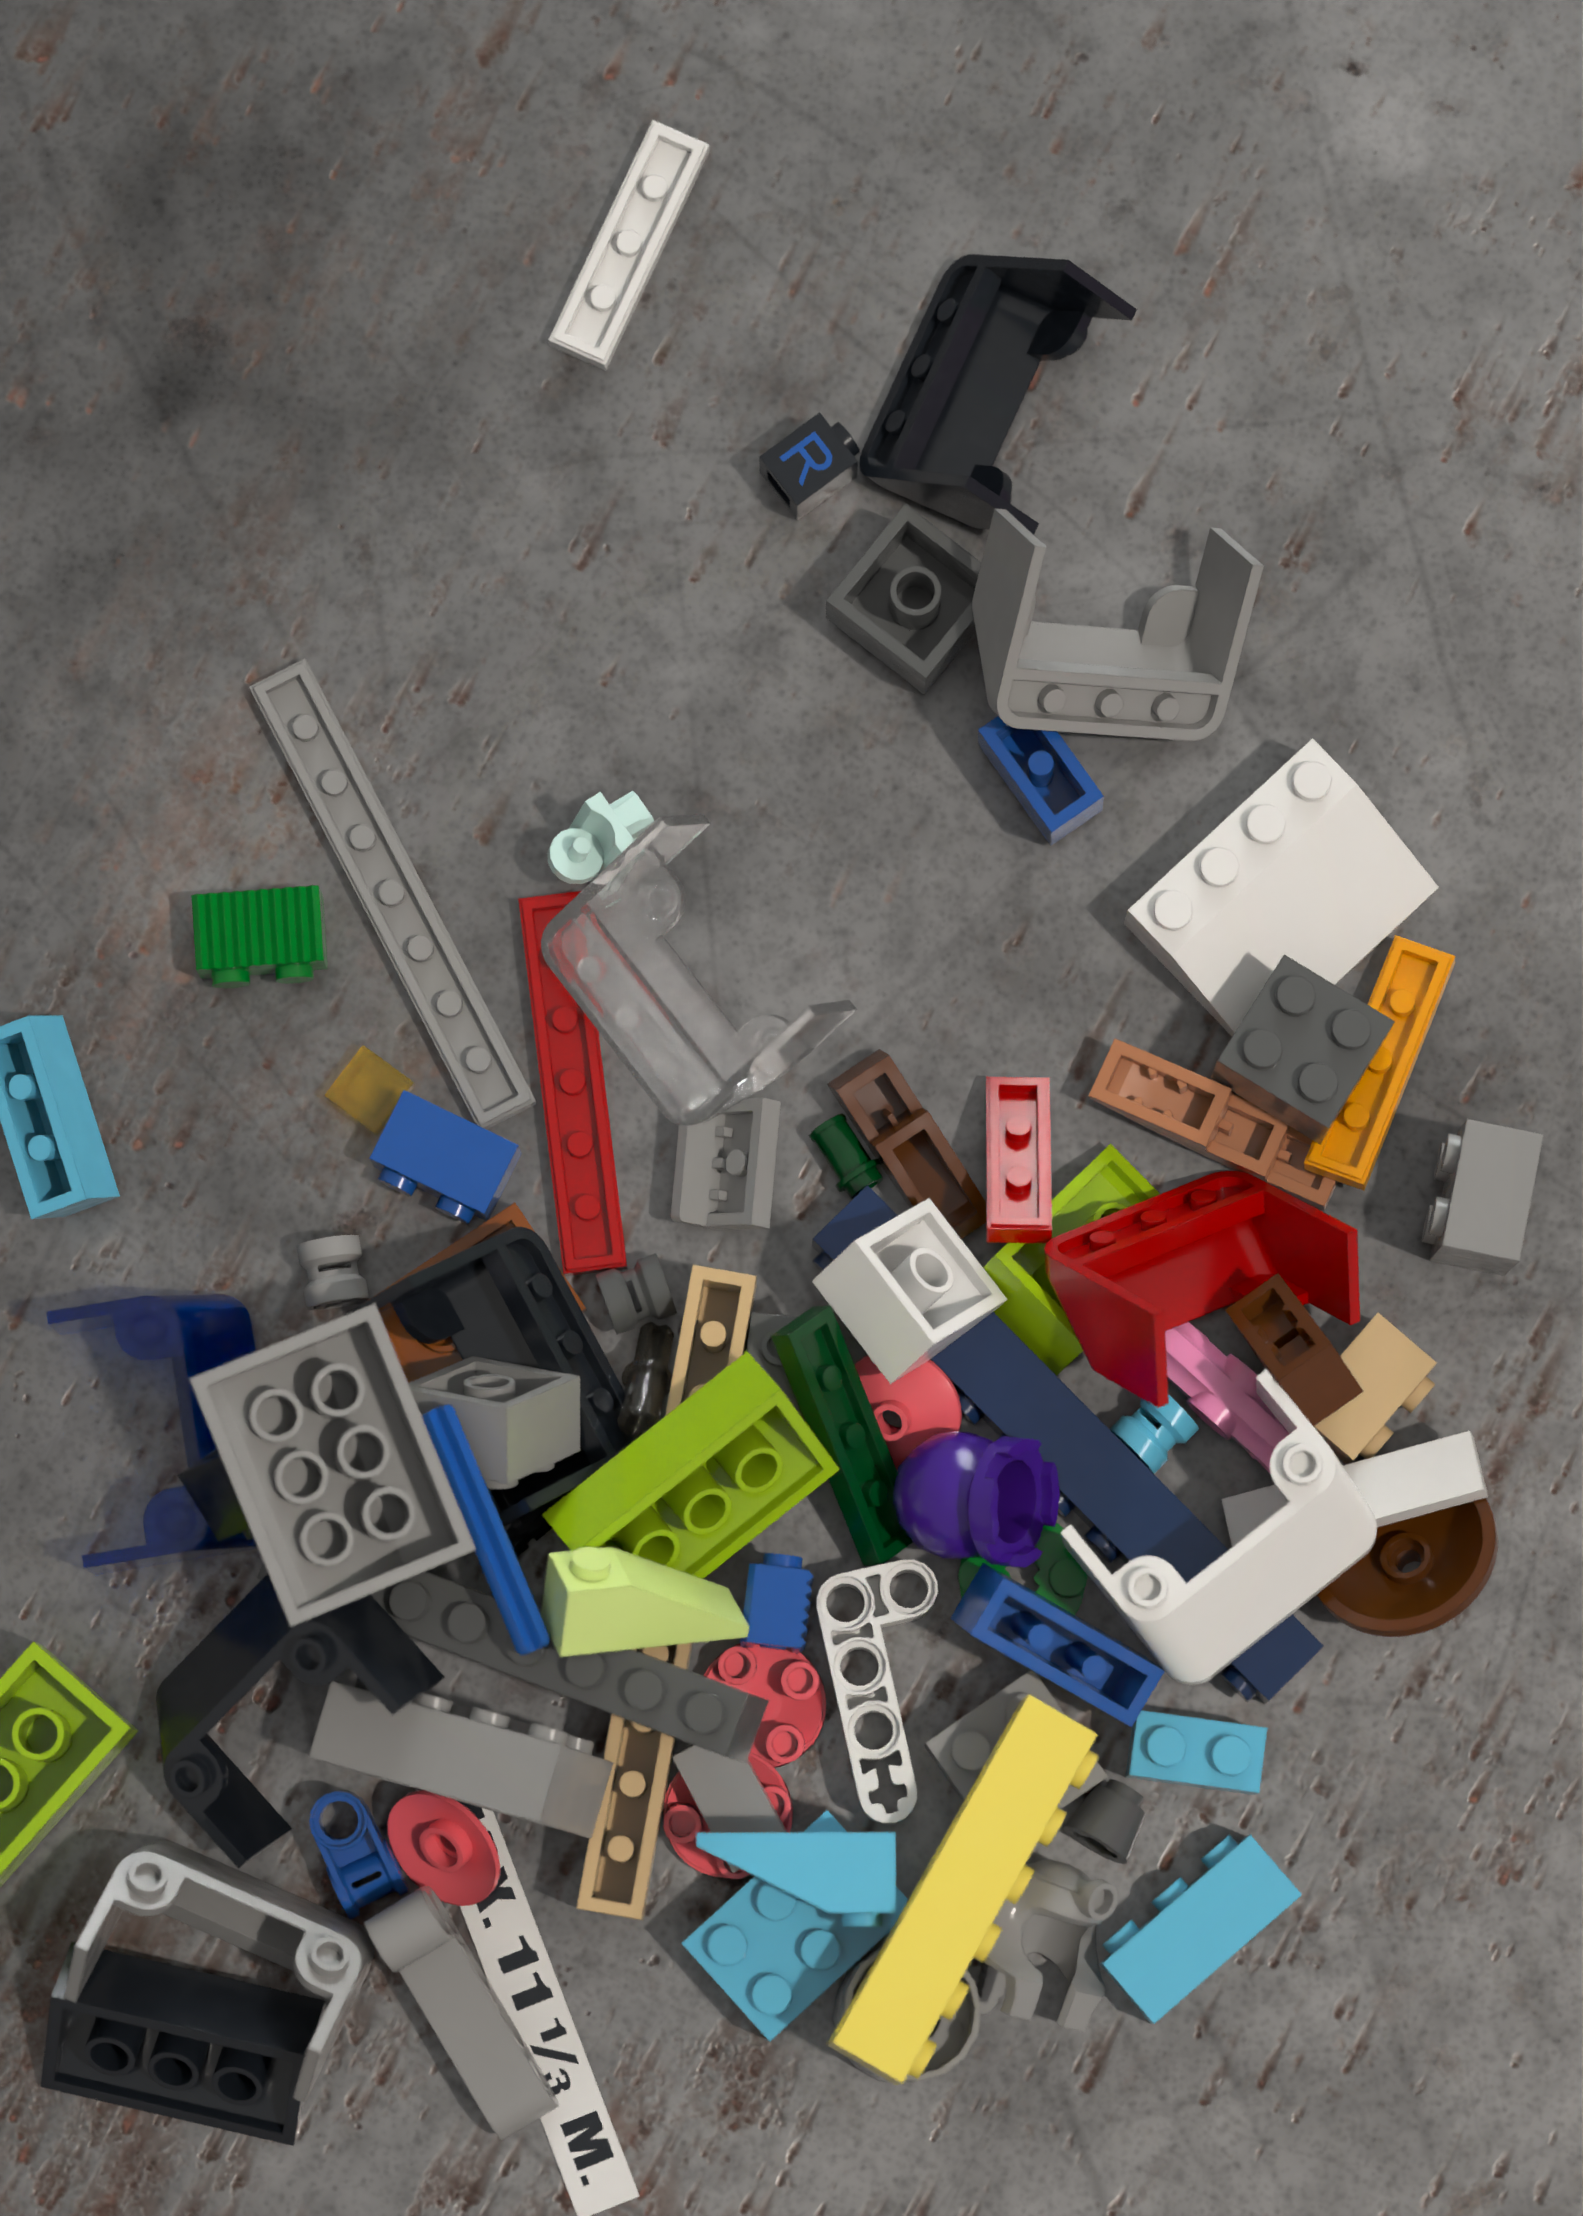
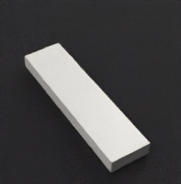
(629, 245)
(1392, 1484)

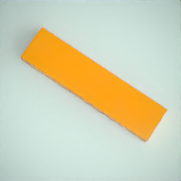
(1408, 994)

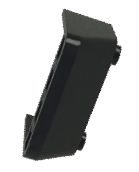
(970, 375)
(516, 1308)
(232, 1662)

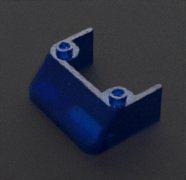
(198, 1336)

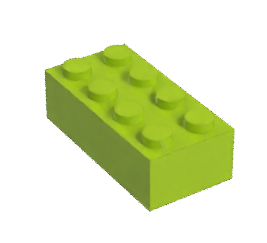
(51, 1749)

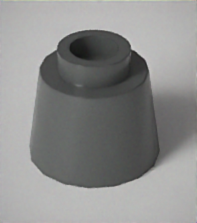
(1108, 1821)

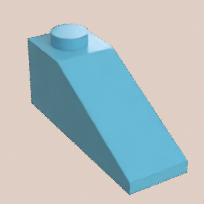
(826, 1869)

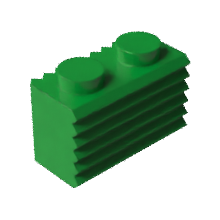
(259, 935)

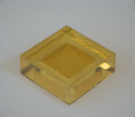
(369, 1089)

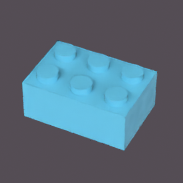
(779, 1950)

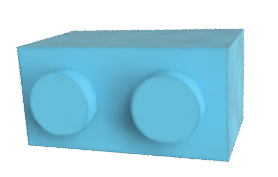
(1196, 1752)

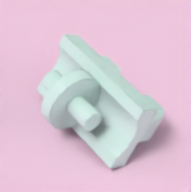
(597, 837)

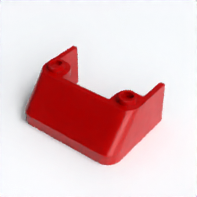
(1186, 1257)

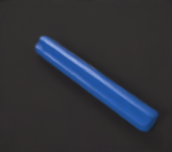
(486, 1531)

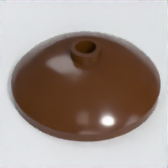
(1455, 1559)

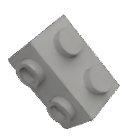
(728, 1168)

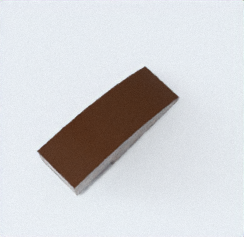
(908, 1141)

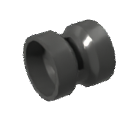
(649, 1288)

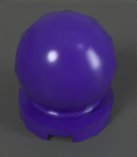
(977, 1497)

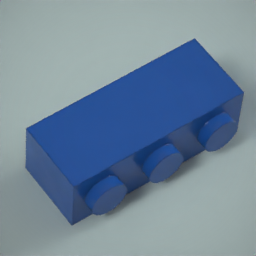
(1057, 1644)

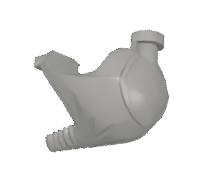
(1059, 1921)

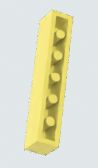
(963, 1890)

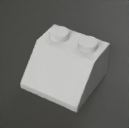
(908, 1289)

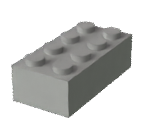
(465, 1756)

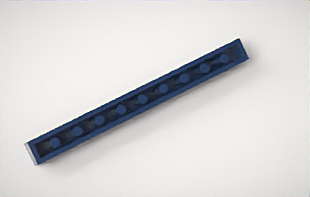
(1097, 1474)

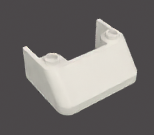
(1262, 1578)

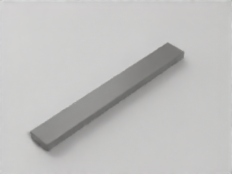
(393, 895)

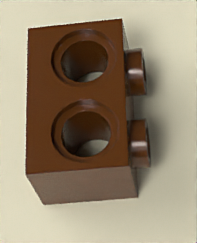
(1294, 1349)

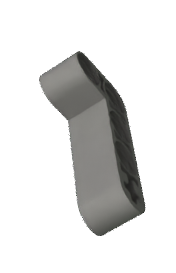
(463, 2009)

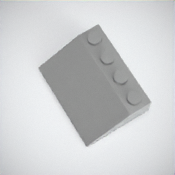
(332, 1464)

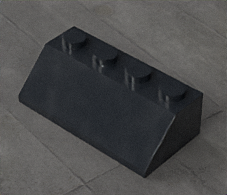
(182, 2045)

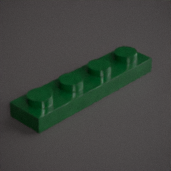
(847, 1429)

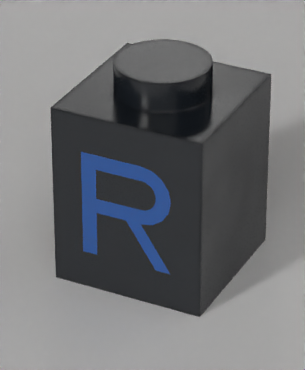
(810, 465)

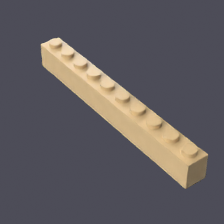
(631, 1811)

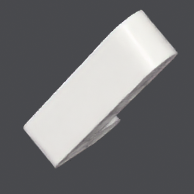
(880, 1694)

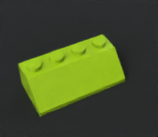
(700, 1477)

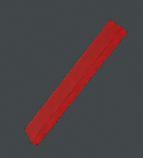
(573, 1108)

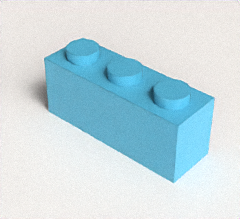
(50, 1120)
(1198, 1926)

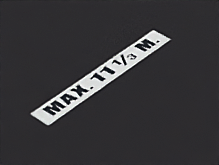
(530, 1993)

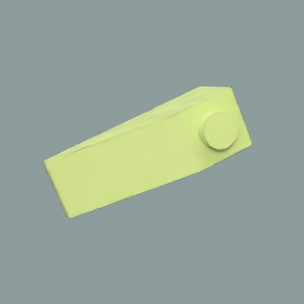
(624, 1602)

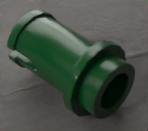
(846, 1156)

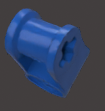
(356, 1856)

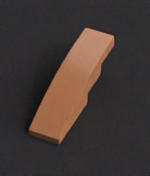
(1208, 1120)

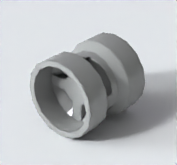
(332, 1286)

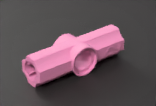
(1222, 1392)

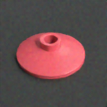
(921, 1398)
(443, 1847)

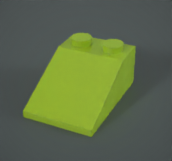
(1020, 1269)

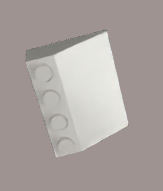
(1287, 873)

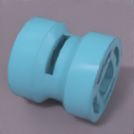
(1147, 1441)

